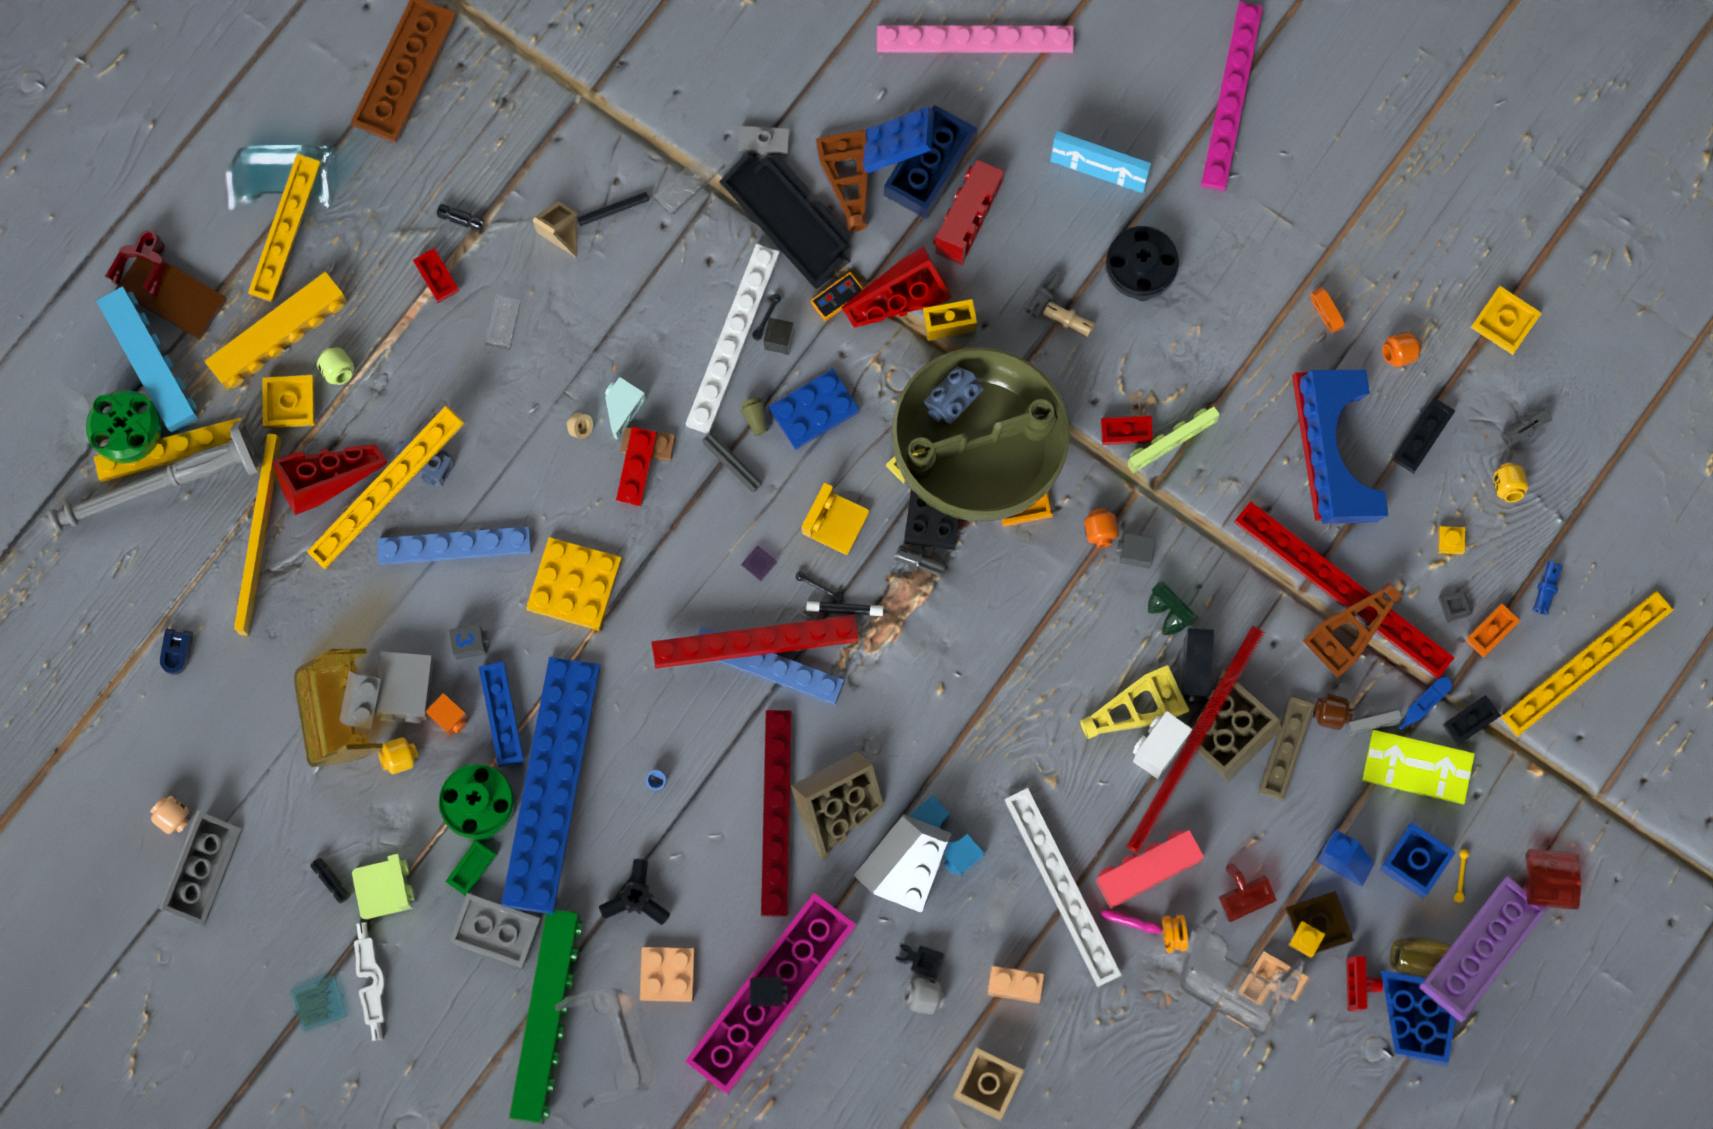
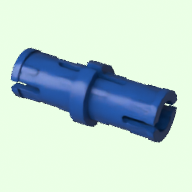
(1547, 588)

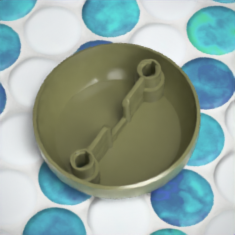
(996, 451)

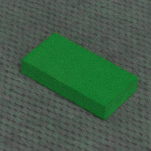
(471, 868)

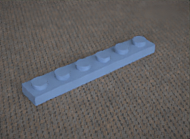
(454, 545)
(788, 674)

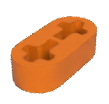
(1327, 310)

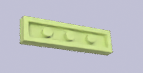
(1180, 434)

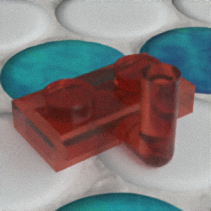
(1247, 896)

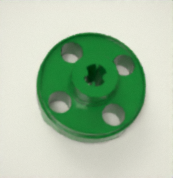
(123, 426)
(462, 811)

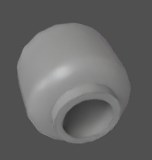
(924, 996)

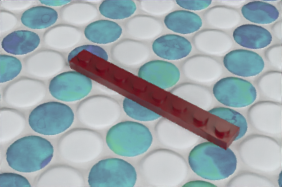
(776, 813)

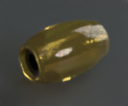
(1417, 955)

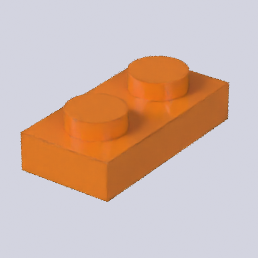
(1492, 630)

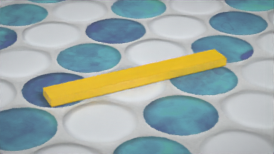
(386, 487)
(257, 535)
(1586, 663)

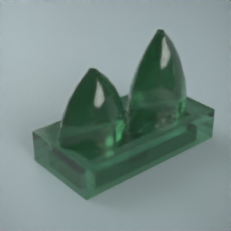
(1180, 614)

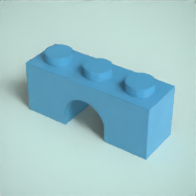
(959, 855)

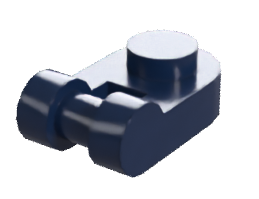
(175, 659)

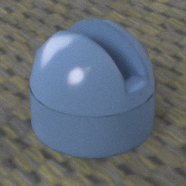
(654, 785)

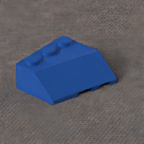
(1417, 1022)

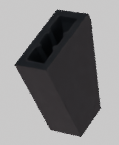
(1197, 665)

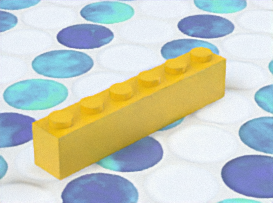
(276, 331)

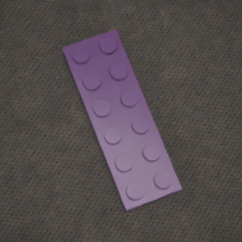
(1482, 949)

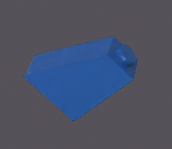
(1346, 858)

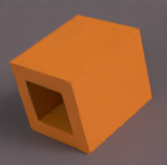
(447, 715)

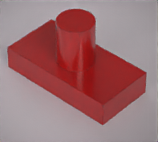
(1359, 984)

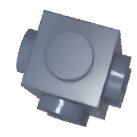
(953, 395)
(436, 469)

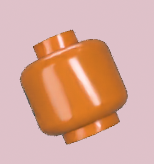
(1401, 349)
(1101, 527)

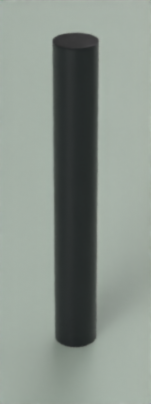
(613, 208)

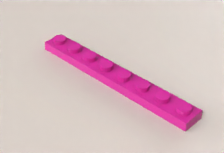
(1231, 96)

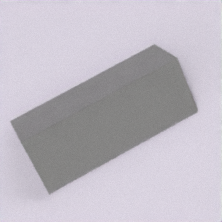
(199, 868)

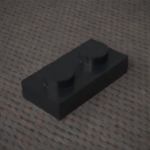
(1471, 720)

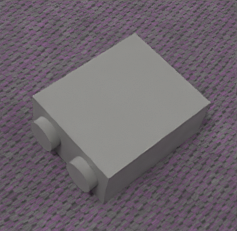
(404, 686)

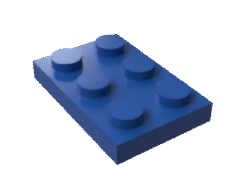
(898, 139)
(814, 409)

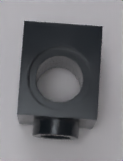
(768, 992)

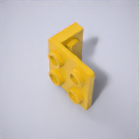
(834, 520)

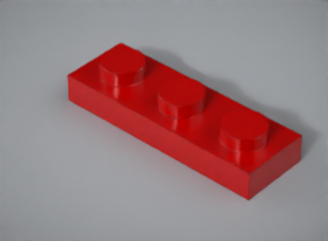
(636, 466)

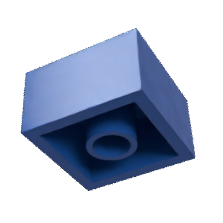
(1417, 860)

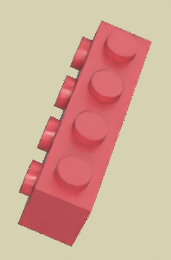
(1150, 868)

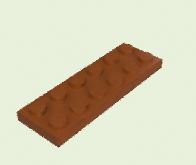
(403, 69)

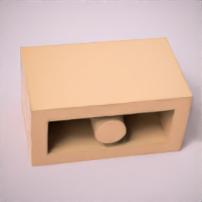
(1015, 984)

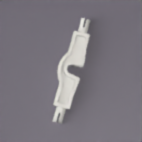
(371, 995)

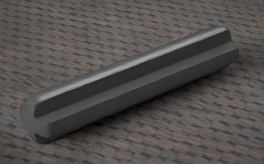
(747, 477)

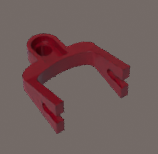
(147, 247)

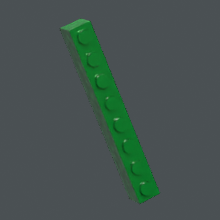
(543, 1022)

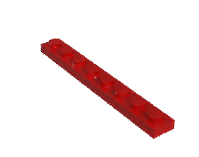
(754, 641)

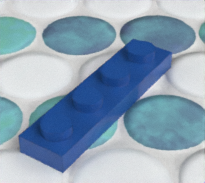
(501, 714)

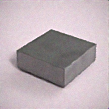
(1455, 606)

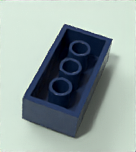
(923, 178)

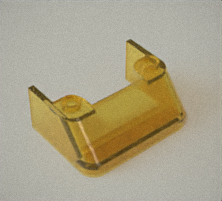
(320, 697)

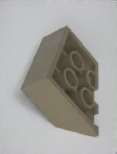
(1237, 733)
(837, 801)

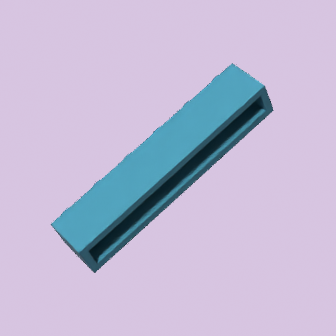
(147, 359)

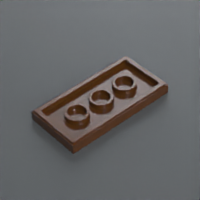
(179, 299)

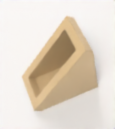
(559, 226)

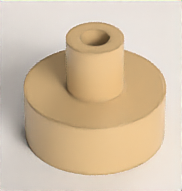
(580, 425)

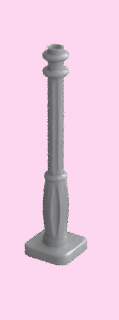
(199, 465)

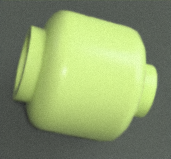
(335, 365)

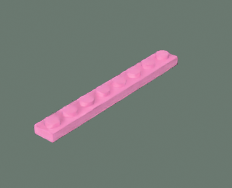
(975, 39)

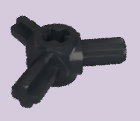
(638, 885)

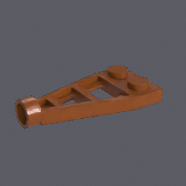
(841, 148)
(1330, 650)

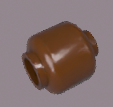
(1332, 712)

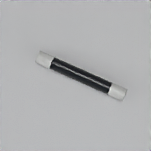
(844, 608)

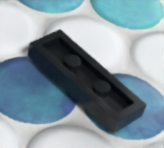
(1423, 435)

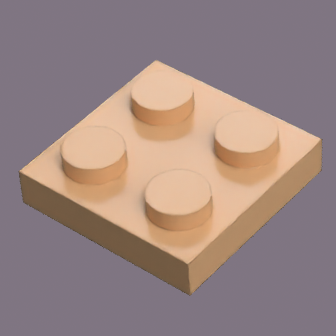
(667, 974)

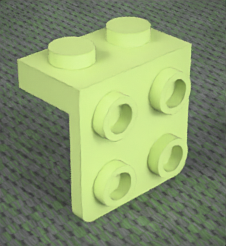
(383, 888)

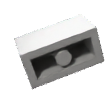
(360, 699)

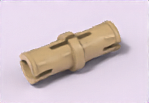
(1069, 319)

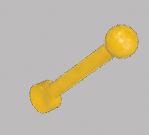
(1459, 896)

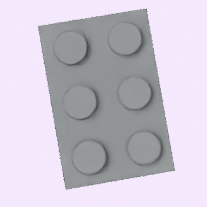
(495, 930)

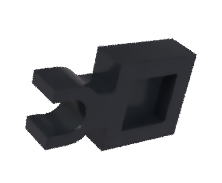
(924, 961)

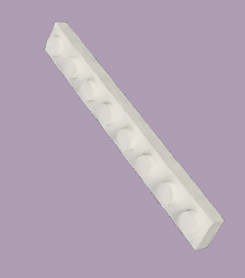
(732, 339)
(1062, 888)

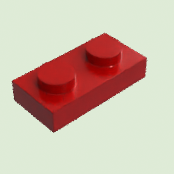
(436, 275)
(1126, 430)

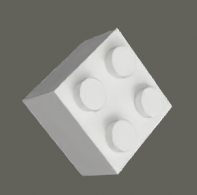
(1162, 744)

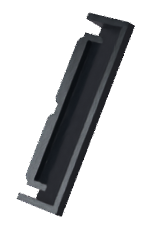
(781, 208)

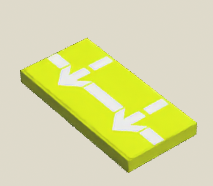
(1418, 767)

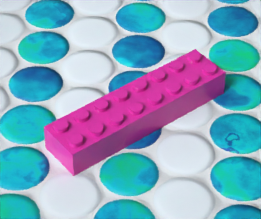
(745, 1030)

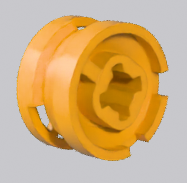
(1171, 934)

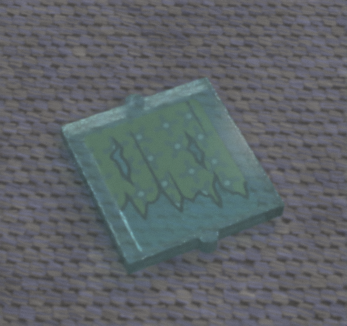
(318, 1003)

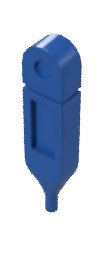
(1427, 701)

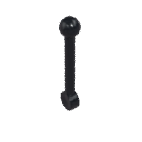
(757, 334)
(837, 596)

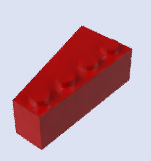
(968, 211)

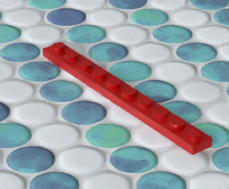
(1341, 588)

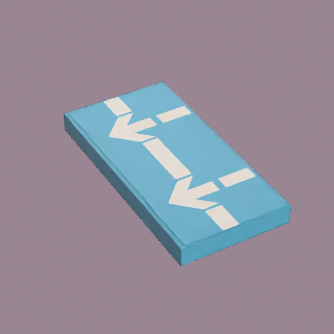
(1100, 162)

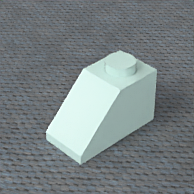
(623, 404)

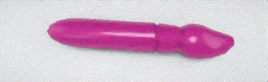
(1149, 927)

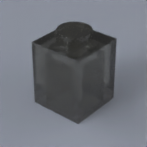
(779, 336)

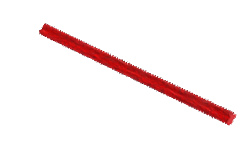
(1194, 738)

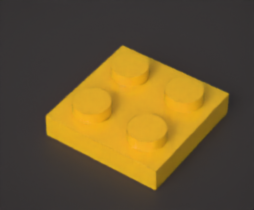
(1506, 320)
(288, 401)

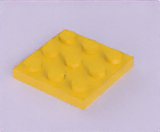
(574, 583)

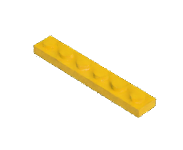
(284, 228)
(168, 450)

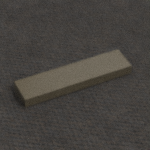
(1286, 748)

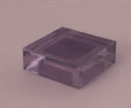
(759, 563)

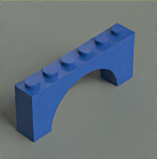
(1339, 493)

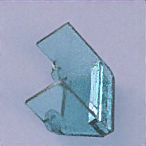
(267, 169)

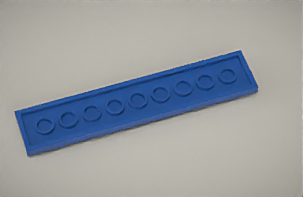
(551, 786)

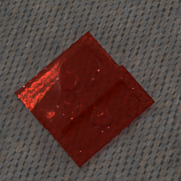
(1553, 879)

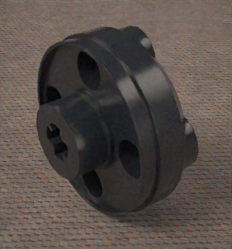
(1151, 271)

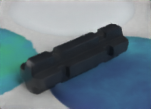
(460, 217)
(330, 880)

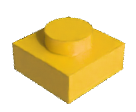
(1451, 540)
(1306, 939)

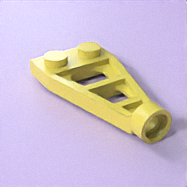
(1165, 694)

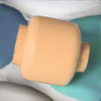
(170, 814)

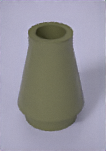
(755, 415)

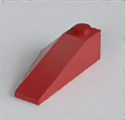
(903, 288)
(316, 478)

